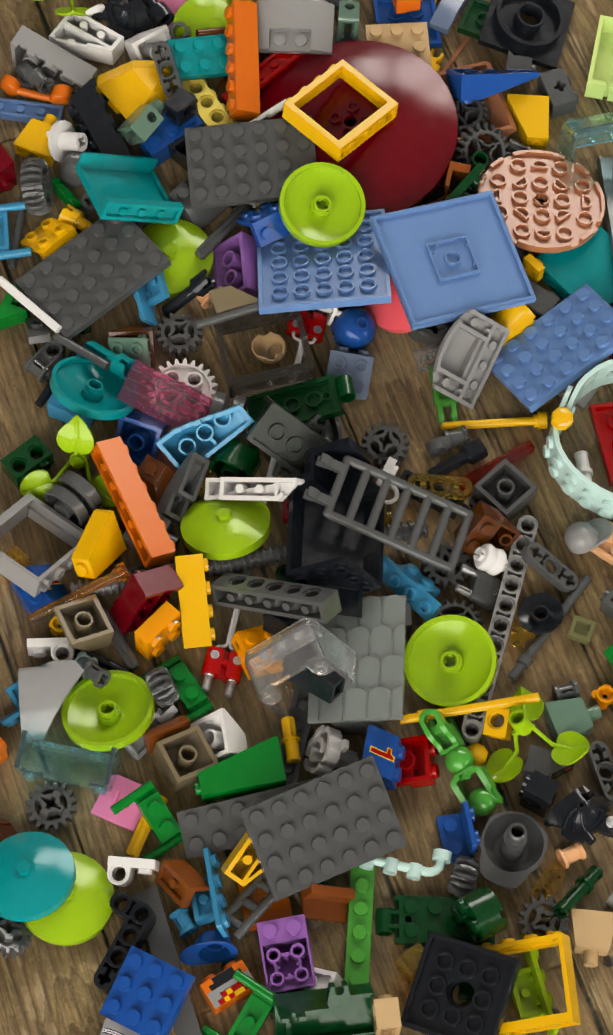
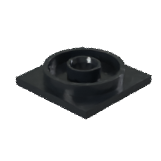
(543, 42)
(443, 967)

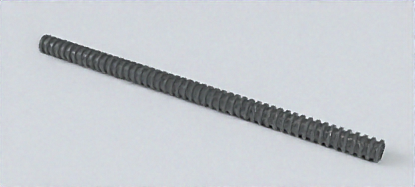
(256, 558)

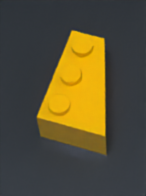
(242, 862)

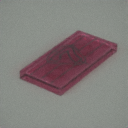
(163, 396)

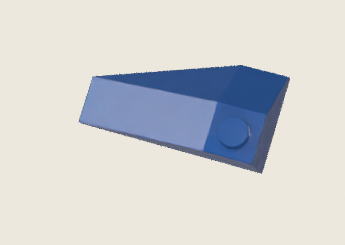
(474, 85)

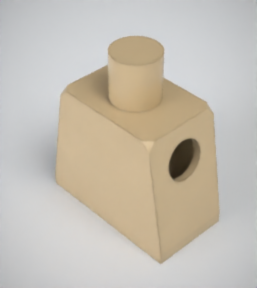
(591, 934)

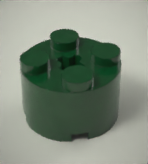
(235, 460)
(480, 914)

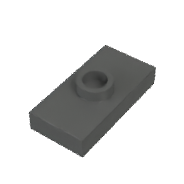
(37, 331)

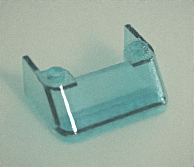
(585, 132)
(67, 764)

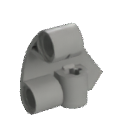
(43, 693)

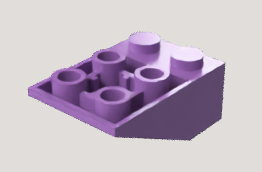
(286, 953)

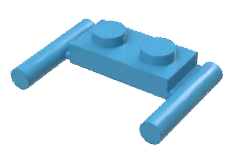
(5, 248)

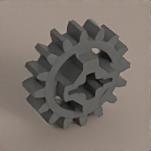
(179, 334)
(375, 440)
(443, 577)
(58, 813)
(538, 910)
(10, 934)

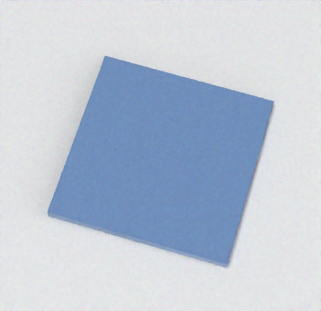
(452, 259)

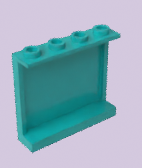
(126, 188)
(587, 264)

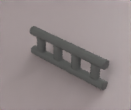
(244, 900)

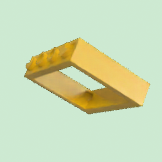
(328, 143)
(534, 942)

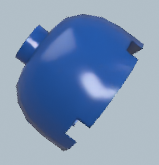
(354, 328)

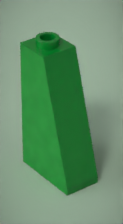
(244, 773)

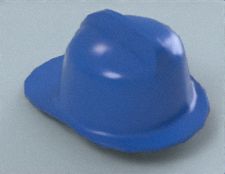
(209, 949)

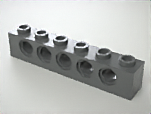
(276, 597)

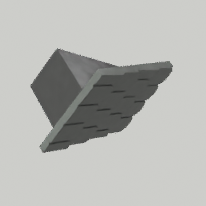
(379, 670)

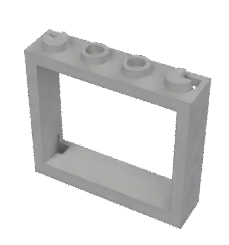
(53, 522)

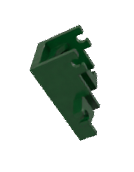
(325, 1011)

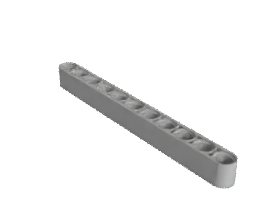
(503, 618)

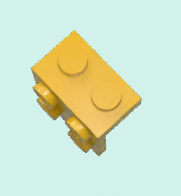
(49, 237)

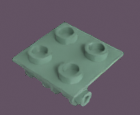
(133, 347)

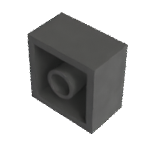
(505, 489)

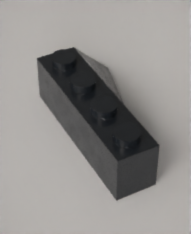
(94, 122)

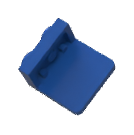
(264, 223)

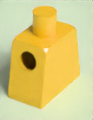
(34, 140)

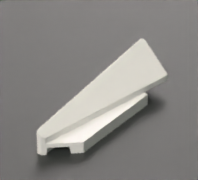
(250, 488)

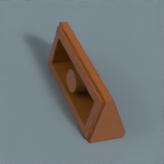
(164, 731)

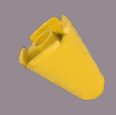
(514, 319)

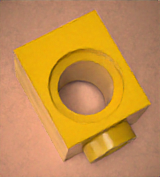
(502, 732)

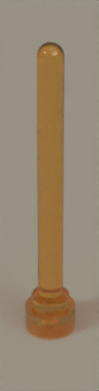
(119, 573)

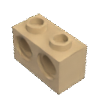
(386, 1015)

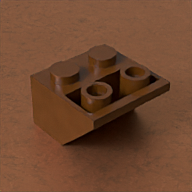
(488, 527)

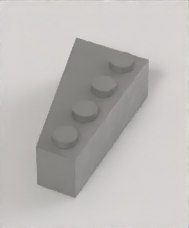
(54, 60)

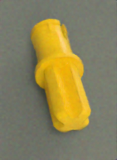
(290, 740)

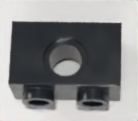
(538, 793)

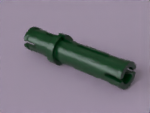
(583, 886)

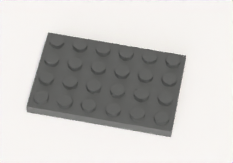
(243, 161)
(93, 274)
(323, 827)

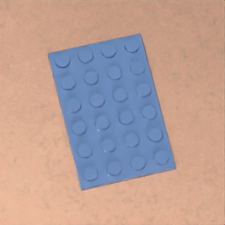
(557, 348)

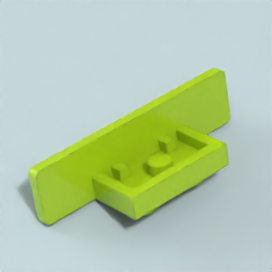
(530, 991)

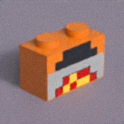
(222, 989)

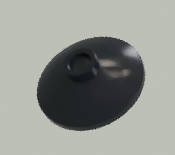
(540, 605)

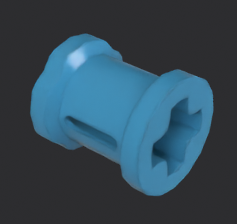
(184, 922)

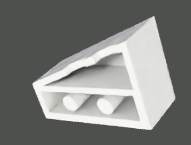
(88, 39)

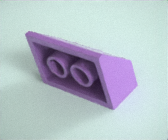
(237, 263)

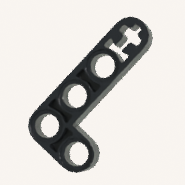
(119, 945)

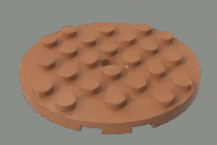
(571, 197)

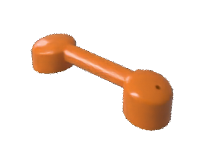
(59, 95)

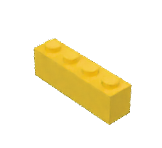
(193, 601)

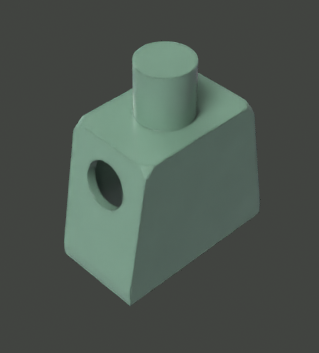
(349, 16)
(142, 122)
(570, 716)

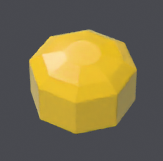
(562, 418)
(479, 753)

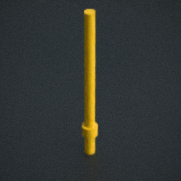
(475, 707)

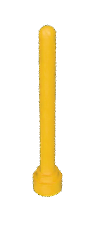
(538, 420)

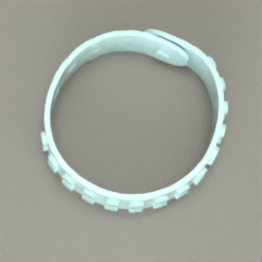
(560, 467)

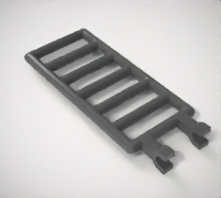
(329, 501)

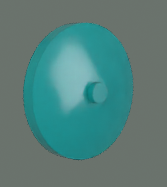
(88, 389)
(34, 876)

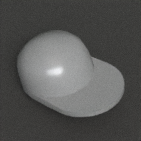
(586, 536)

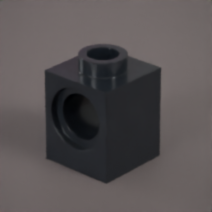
(181, 106)

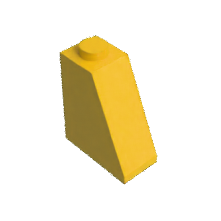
(530, 118)
(98, 545)

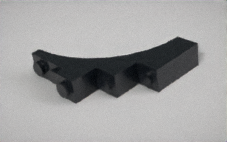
(324, 687)

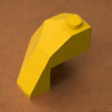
(132, 86)

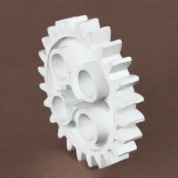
(190, 373)

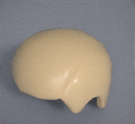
(269, 347)

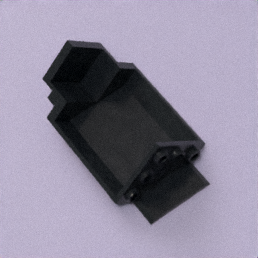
(326, 551)

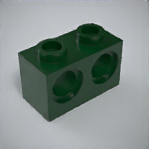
(22, 458)

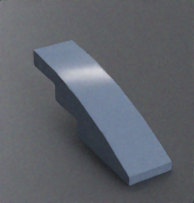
(447, 14)

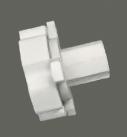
(327, 751)

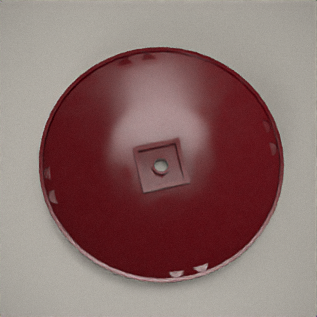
(406, 155)

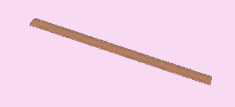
(456, 53)

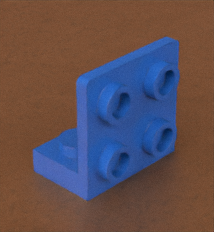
(458, 834)

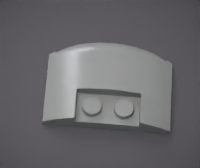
(295, 26)
(467, 357)

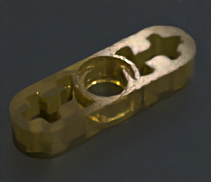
(457, 481)

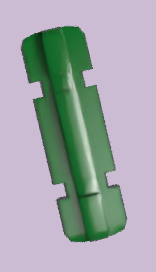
(64, 193)

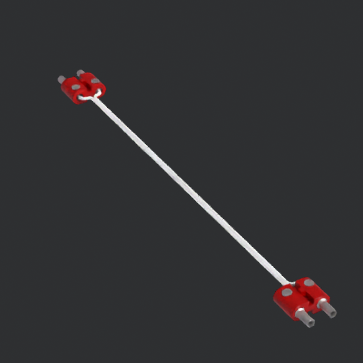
(217, 662)

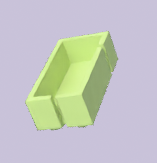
(601, 68)

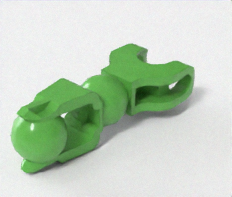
(460, 761)

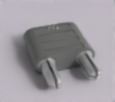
(482, 587)

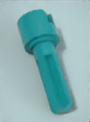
(119, 363)

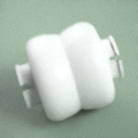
(490, 559)

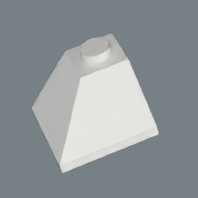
(140, 46)
(222, 734)

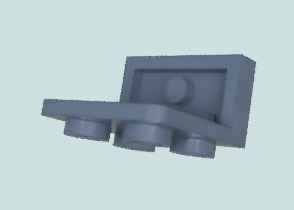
(356, 365)

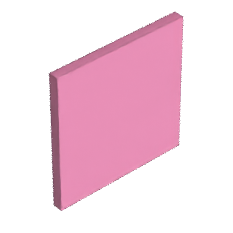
(128, 817)

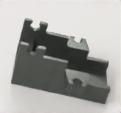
(286, 438)

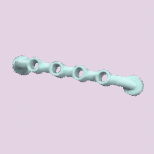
(414, 870)

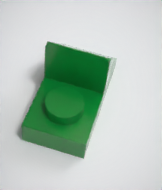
(10, 312)

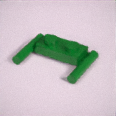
(190, 692)
(156, 815)
(254, 1011)

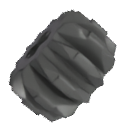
(162, 686)
(463, 876)

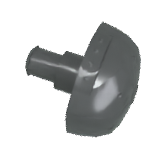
(511, 848)

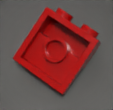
(419, 763)

